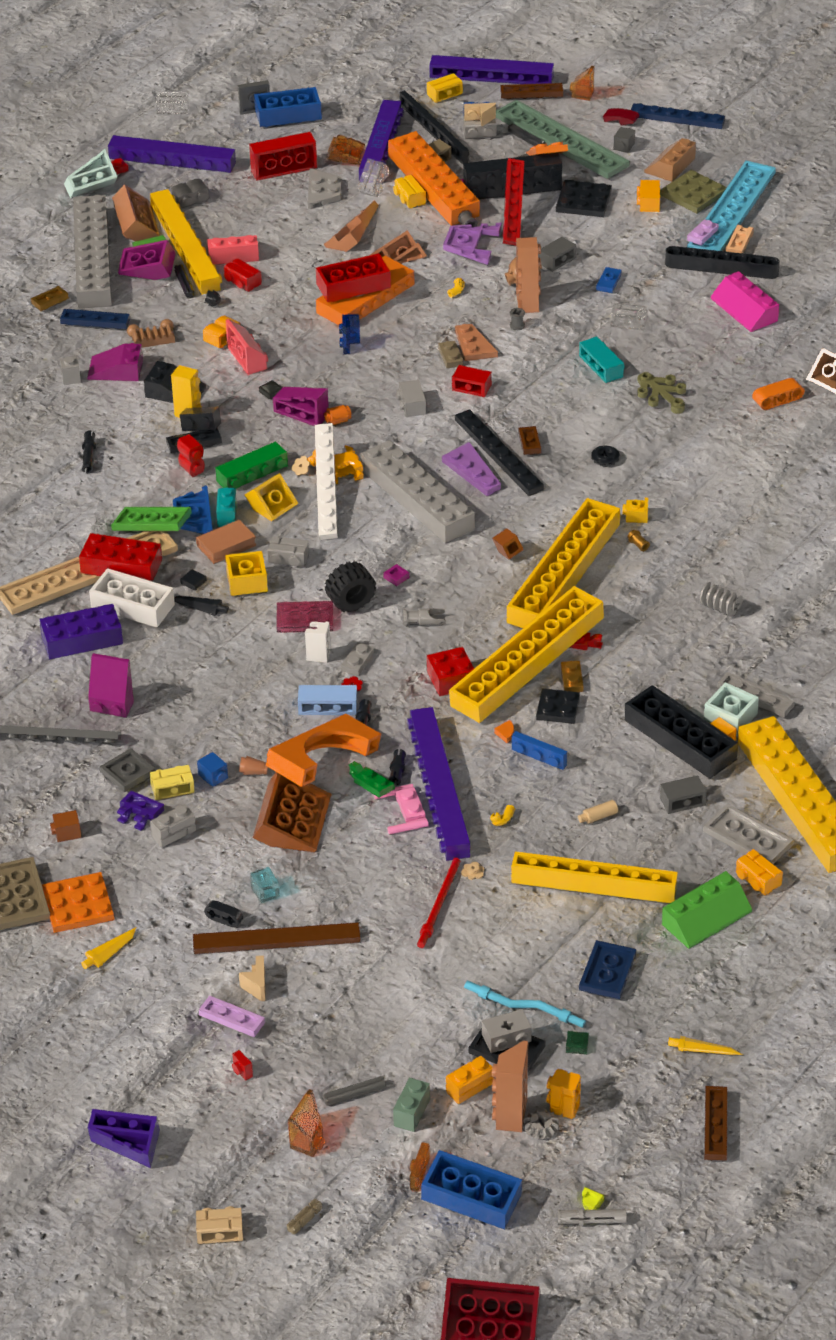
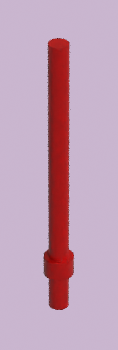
(427, 928)

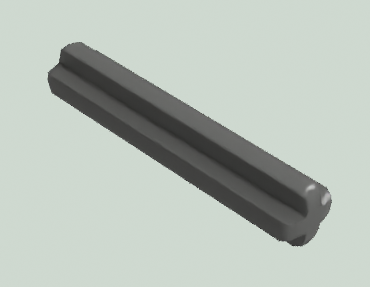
(354, 1090)

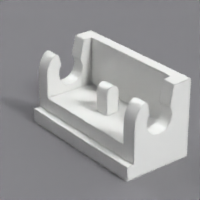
(318, 642)

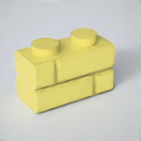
(172, 782)

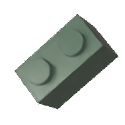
(411, 1104)

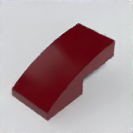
(624, 116)

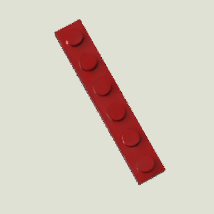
(513, 201)

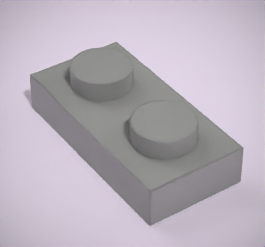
(357, 659)

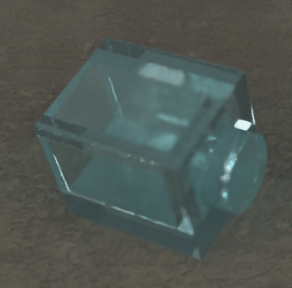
(264, 884)

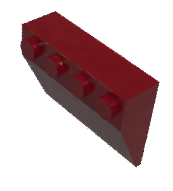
(489, 1311)

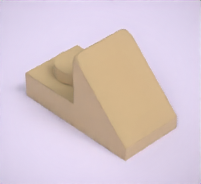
(480, 111)
(254, 981)

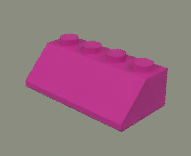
(746, 302)

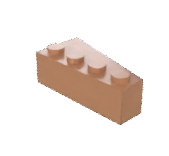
(527, 274)

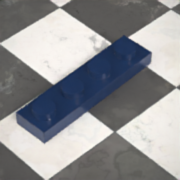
(95, 318)

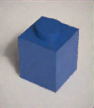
(212, 769)

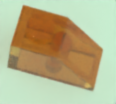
(583, 85)

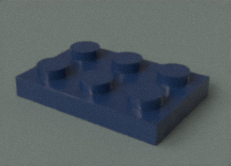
(607, 969)

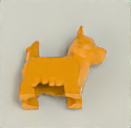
(344, 464)

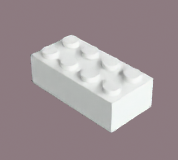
(133, 597)

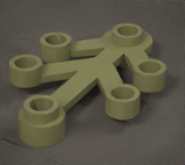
(648, 380)

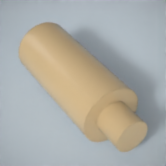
(598, 812)

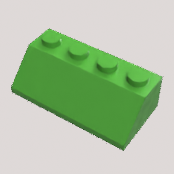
(706, 910)

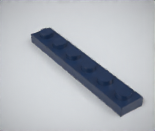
(679, 116)

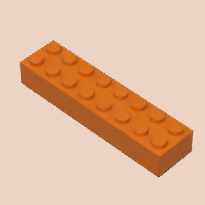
(440, 183)

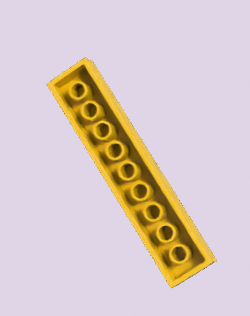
(564, 561)
(526, 654)
(793, 785)

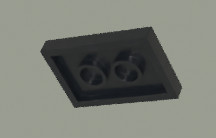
(479, 1048)

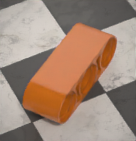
(778, 393)

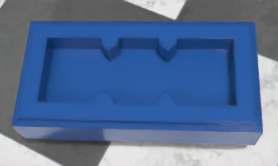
(608, 280)

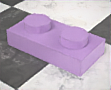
(702, 232)

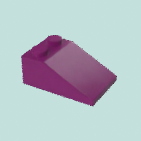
(148, 260)
(117, 364)
(110, 685)

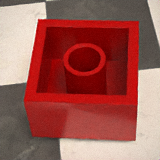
(448, 668)

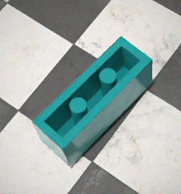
(601, 359)

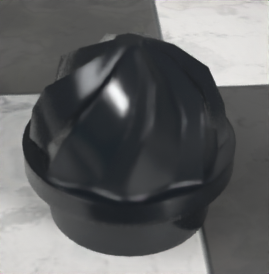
(212, 298)

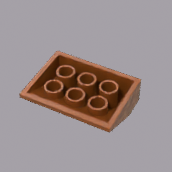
(291, 815)

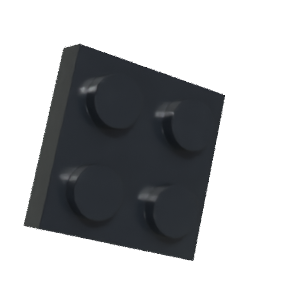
(558, 706)

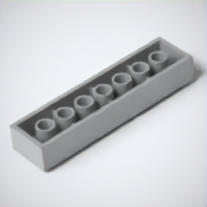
(418, 491)

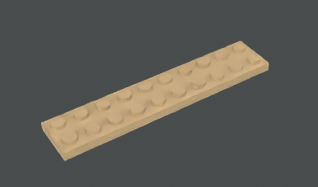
(64, 578)

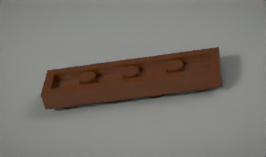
(531, 90)
(715, 1123)

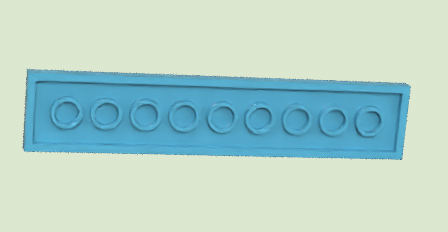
(736, 203)

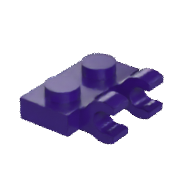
(142, 806)

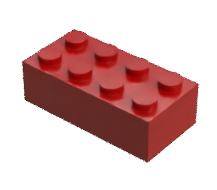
(283, 156)
(353, 277)
(121, 555)

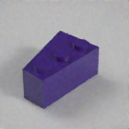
(125, 1134)

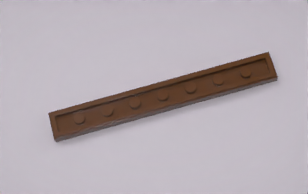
(276, 938)

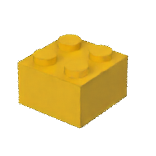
(246, 573)

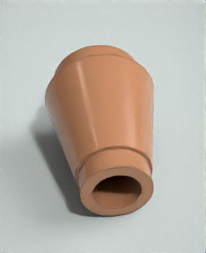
(252, 766)

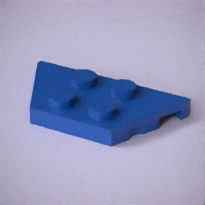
(200, 518)

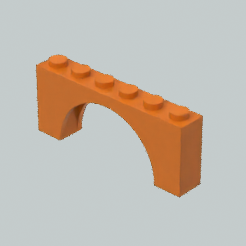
(401, 280)
(343, 732)

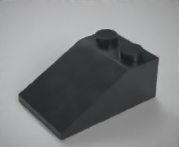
(159, 382)

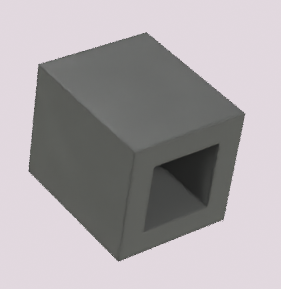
(624, 139)

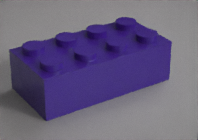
(81, 631)

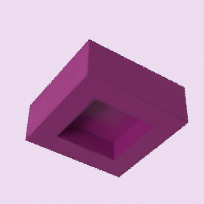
(396, 575)

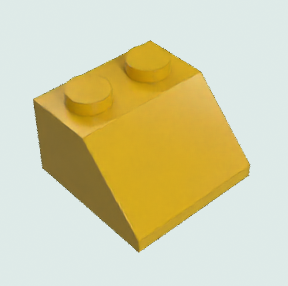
(271, 498)

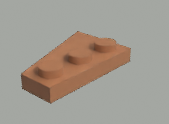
(473, 343)

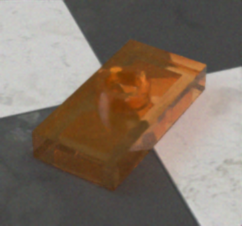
(419, 1166)

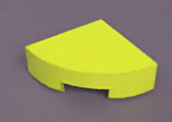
(591, 1200)

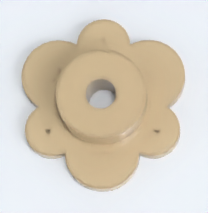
(301, 466)
(473, 871)

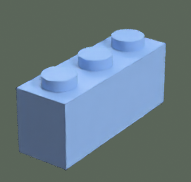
(327, 699)

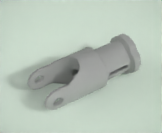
(423, 617)

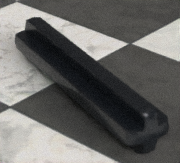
(525, 135)
(184, 281)

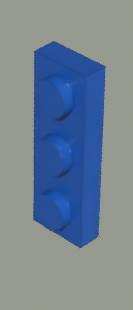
(539, 750)

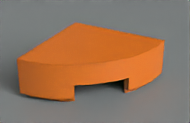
(505, 731)

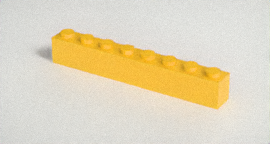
(594, 877)

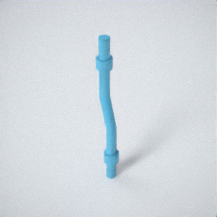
(563, 1015)

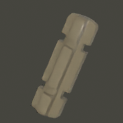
(304, 1216)

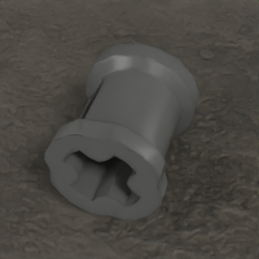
(465, 218)
(517, 319)

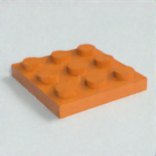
(78, 902)

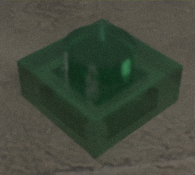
(577, 1042)

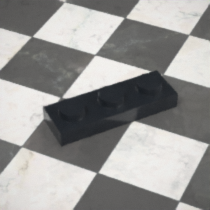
(204, 437)

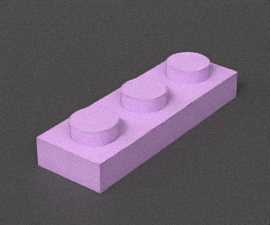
(231, 1016)

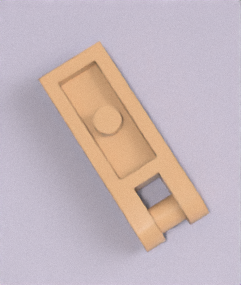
(740, 239)

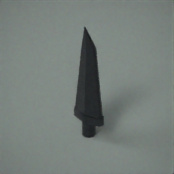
(206, 605)

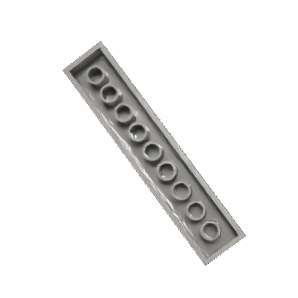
(92, 251)

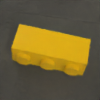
(185, 389)

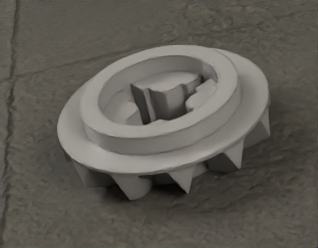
(536, 1130)

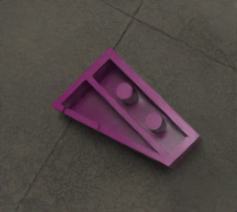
(302, 404)

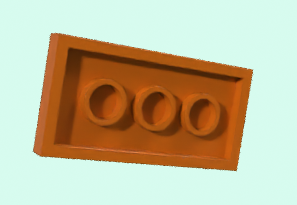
(557, 147)

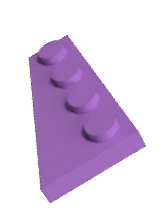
(472, 468)

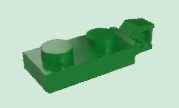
(370, 780)

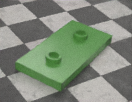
(151, 519)

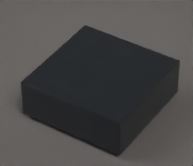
(193, 579)

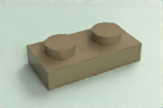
(450, 354)

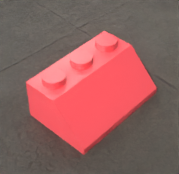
(227, 249)
(245, 348)

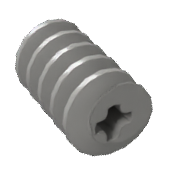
(720, 601)

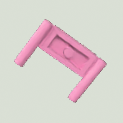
(410, 808)

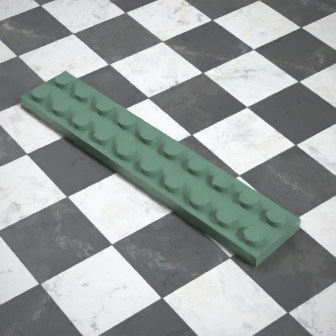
(579, 147)

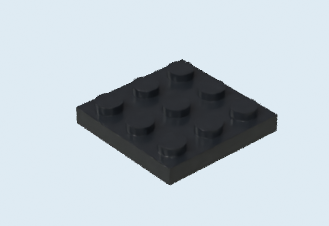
(583, 198)

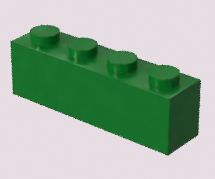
(252, 466)

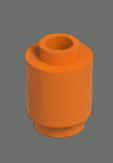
(338, 414)

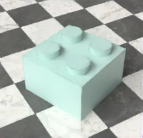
(731, 705)

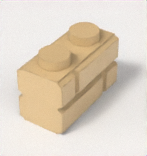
(219, 1225)

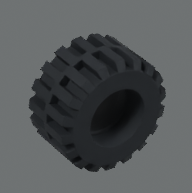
(350, 586)

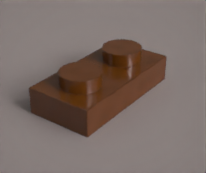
(529, 440)

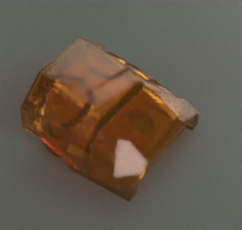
(345, 150)

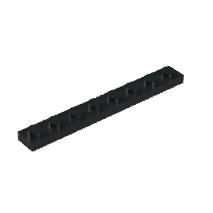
(436, 129)
(499, 452)

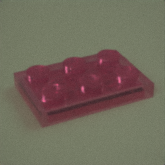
(298, 615)

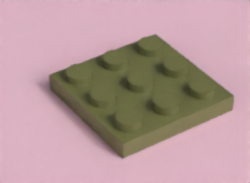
(693, 191)

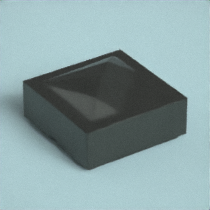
(270, 389)

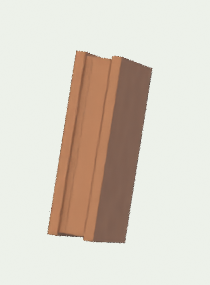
(225, 541)

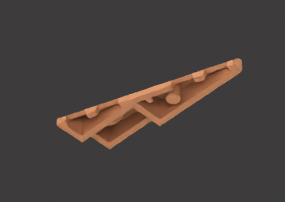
(353, 230)
(402, 249)

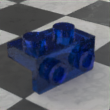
(351, 331)

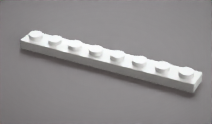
(326, 481)

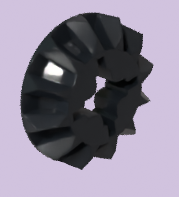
(611, 453)

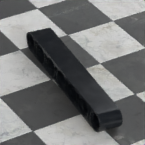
(722, 262)

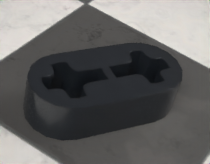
(223, 913)

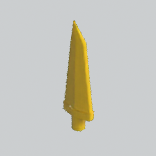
(102, 953)
(694, 1045)

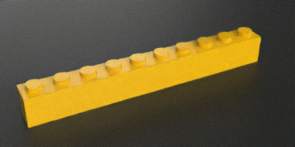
(185, 241)

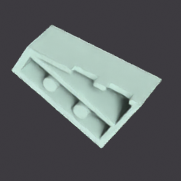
(91, 176)

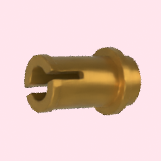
(635, 537)

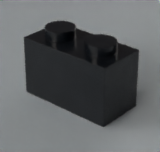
(200, 418)

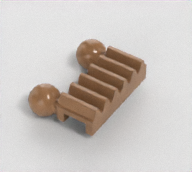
(152, 337)

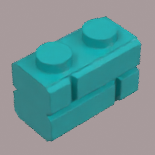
(226, 506)

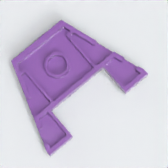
(465, 239)

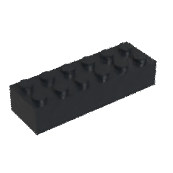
(488, 177)
(681, 731)

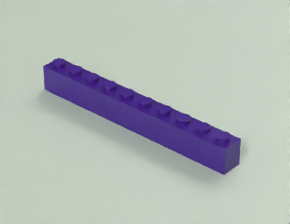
(439, 784)

